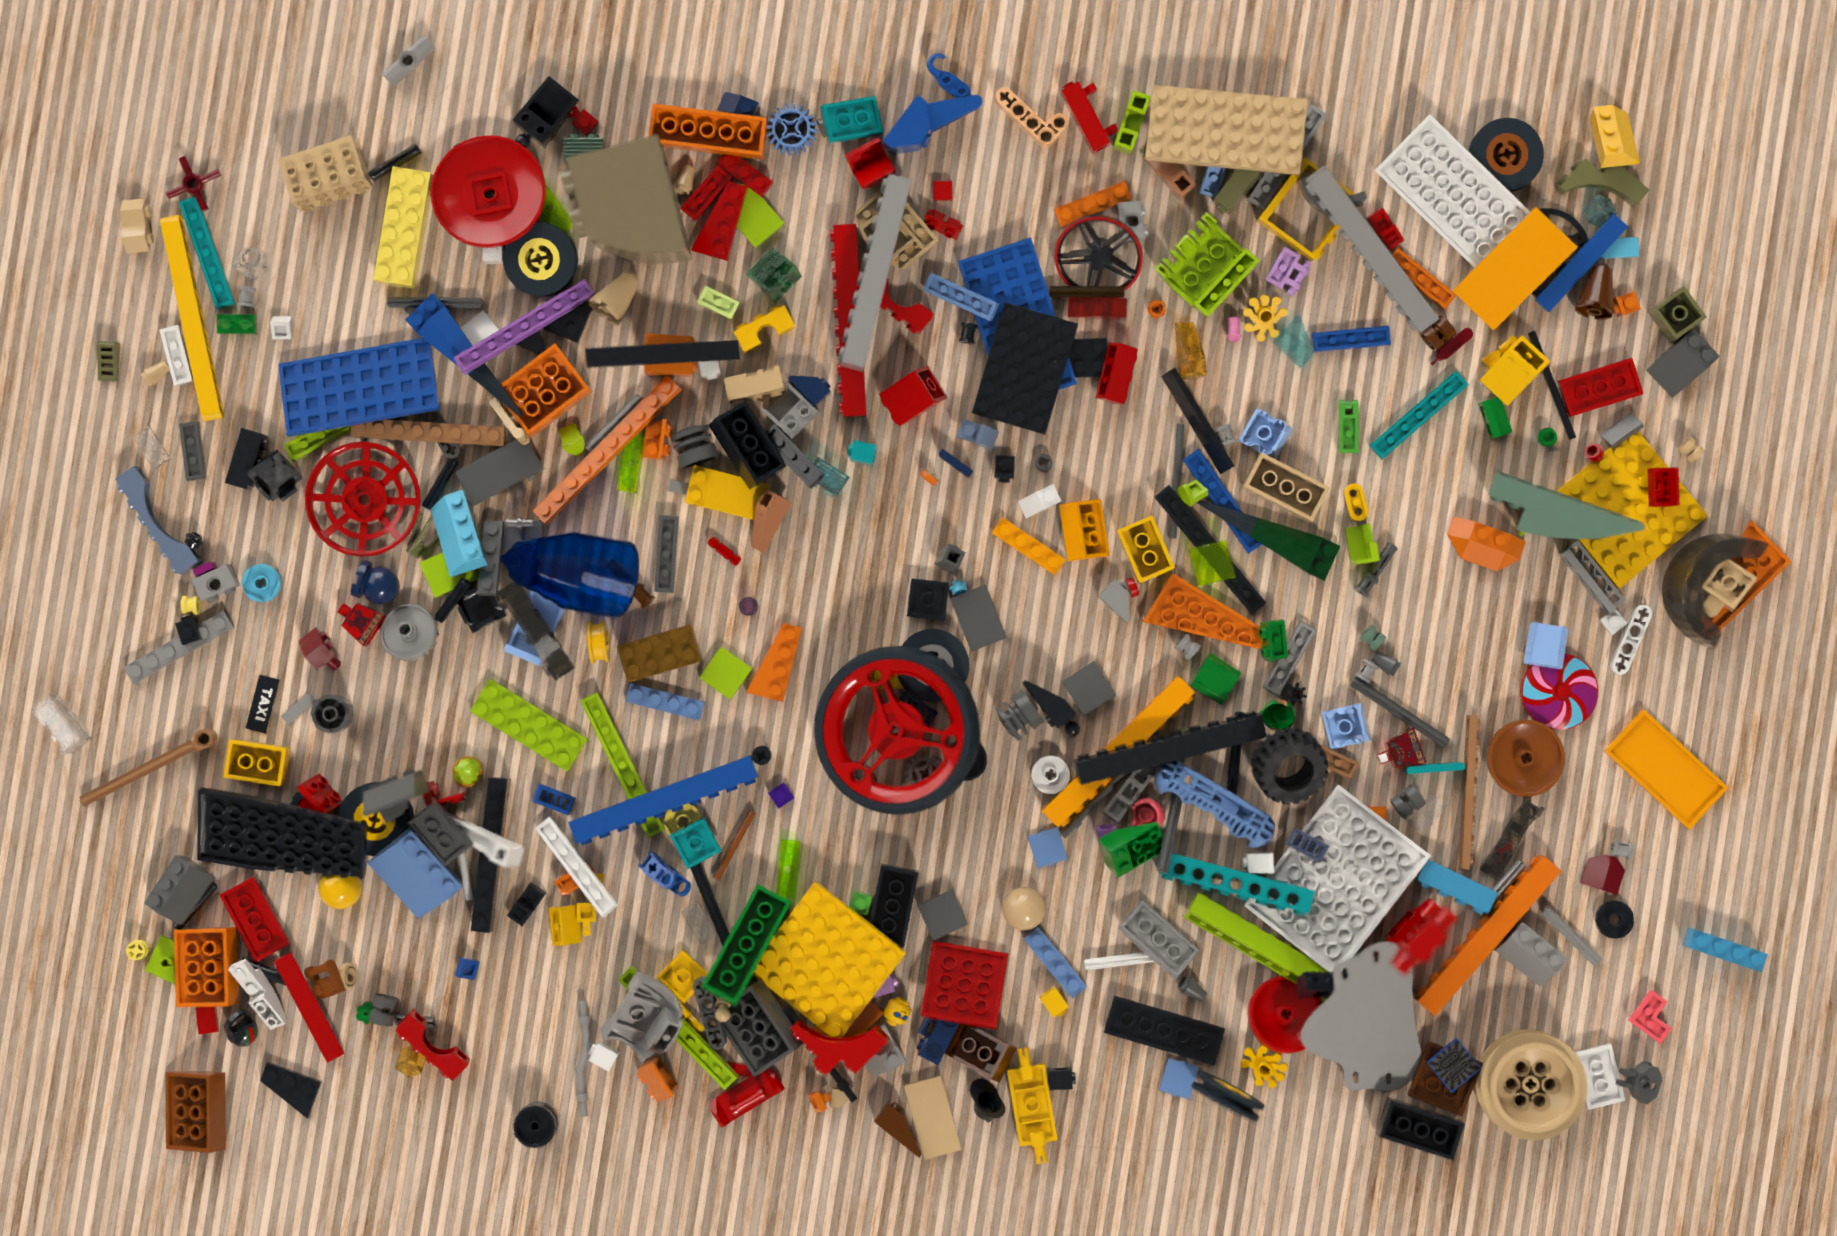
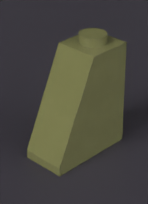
(1235, 190)

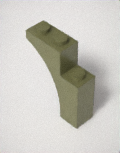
(1612, 179)

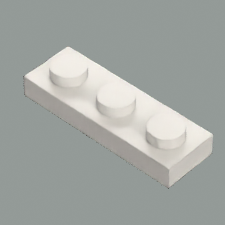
(176, 355)

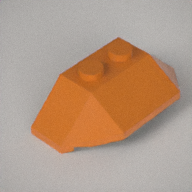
(1484, 544)

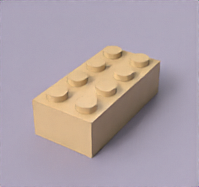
(1285, 487)

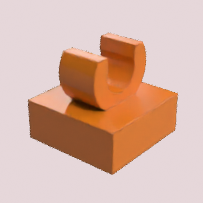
(818, 1100)

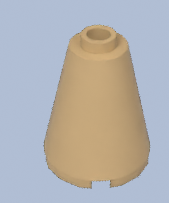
(615, 298)

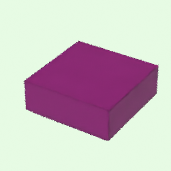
(205, 568)

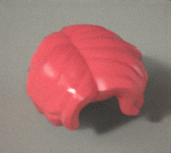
(1147, 811)

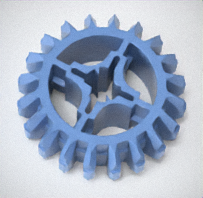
(796, 123)

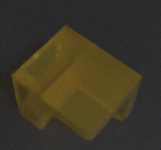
(410, 1062)

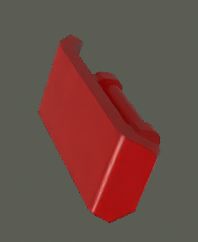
(745, 1096)

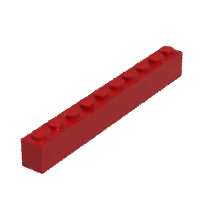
(846, 276)

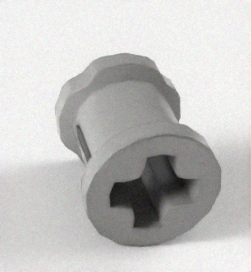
(246, 296)
(1230, 439)
(1366, 671)
(1621, 849)

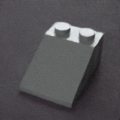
(1682, 362)

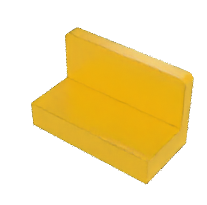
(564, 925)

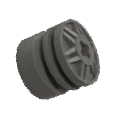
(694, 446)
(1019, 715)

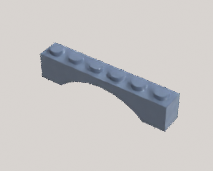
(136, 488)

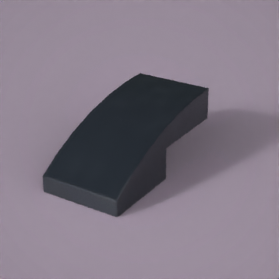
(526, 904)

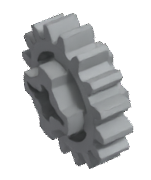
(913, 767)

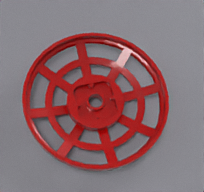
(351, 499)

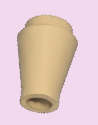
(684, 183)
(155, 373)

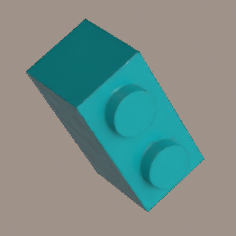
(862, 453)

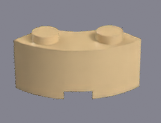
(136, 225)

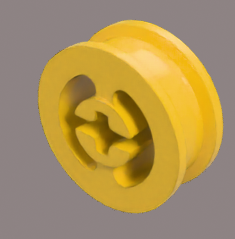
(598, 641)

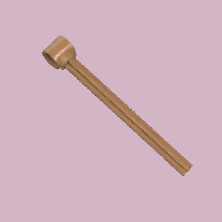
(195, 743)

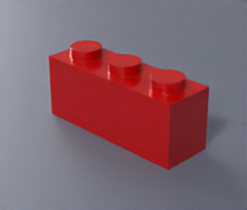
(1116, 373)

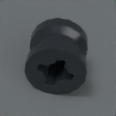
(762, 753)

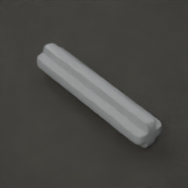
(1508, 878)

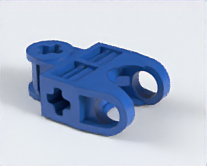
(664, 874)

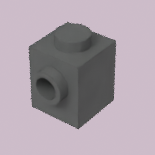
(949, 558)

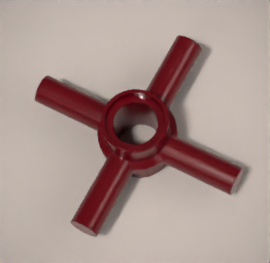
(190, 176)

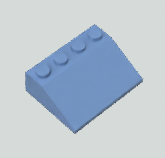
(415, 873)

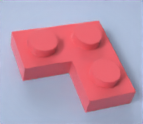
(1646, 1017)

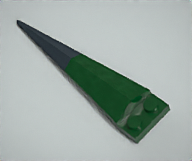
(1302, 549)

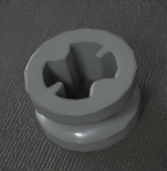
(1046, 457)

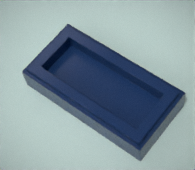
(955, 463)

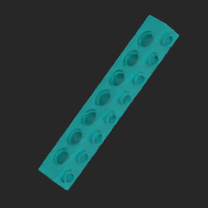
(1305, 896)

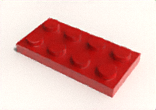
(1600, 387)
(254, 919)

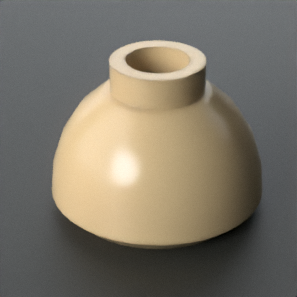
(348, 975)

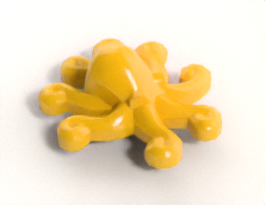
(1264, 316)
(1265, 1066)

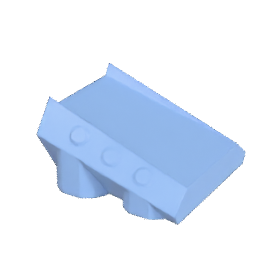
(1265, 434)
(1546, 645)
(1346, 726)

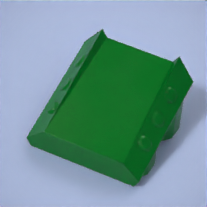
(1215, 678)

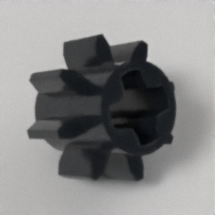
(1300, 695)

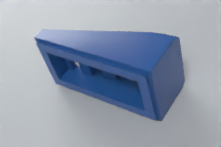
(540, 787)

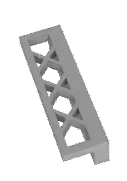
(1588, 580)

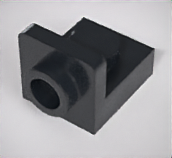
(1004, 468)

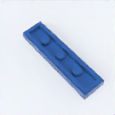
(1351, 339)

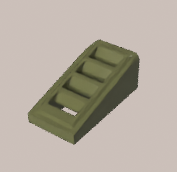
(101, 353)

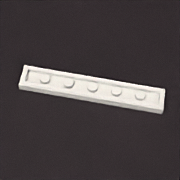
(576, 867)

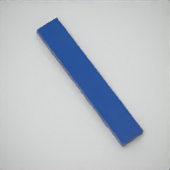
(1580, 263)
(1217, 494)

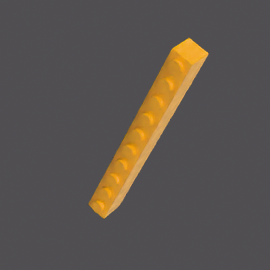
(1147, 722)

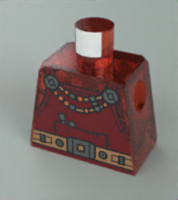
(1402, 750)

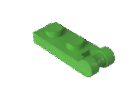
(1348, 427)

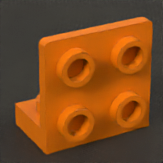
(656, 440)

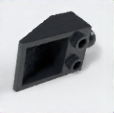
(546, 109)
(1055, 708)

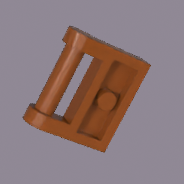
(328, 985)

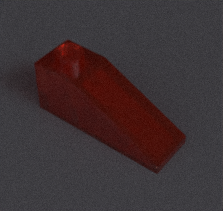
(1098, 308)

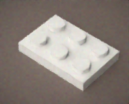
(1601, 1076)

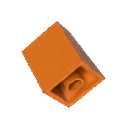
(674, 369)

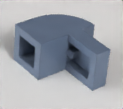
(978, 434)

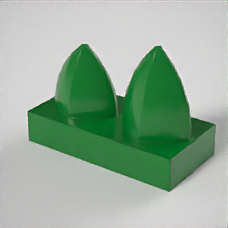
(236, 324)

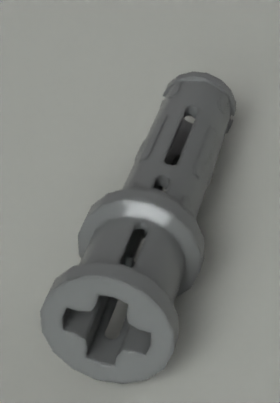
(1371, 576)

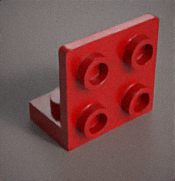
(435, 791)

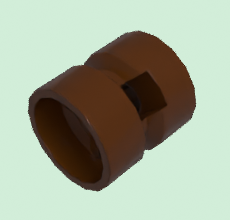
(1443, 329)

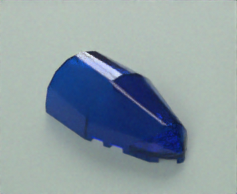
(577, 571)

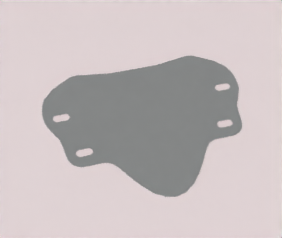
(1368, 1022)

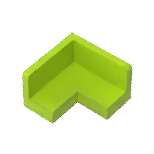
(1361, 544)

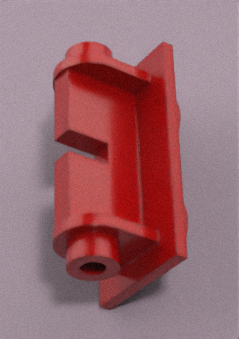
(949, 228)

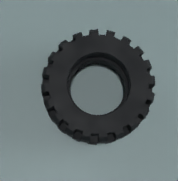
(1299, 785)

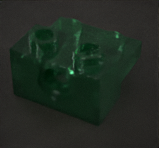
(774, 274)

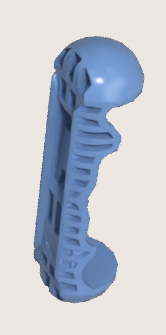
(1234, 812)

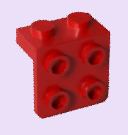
(870, 163)

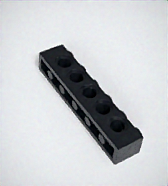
(1319, 984)

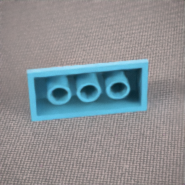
(458, 533)

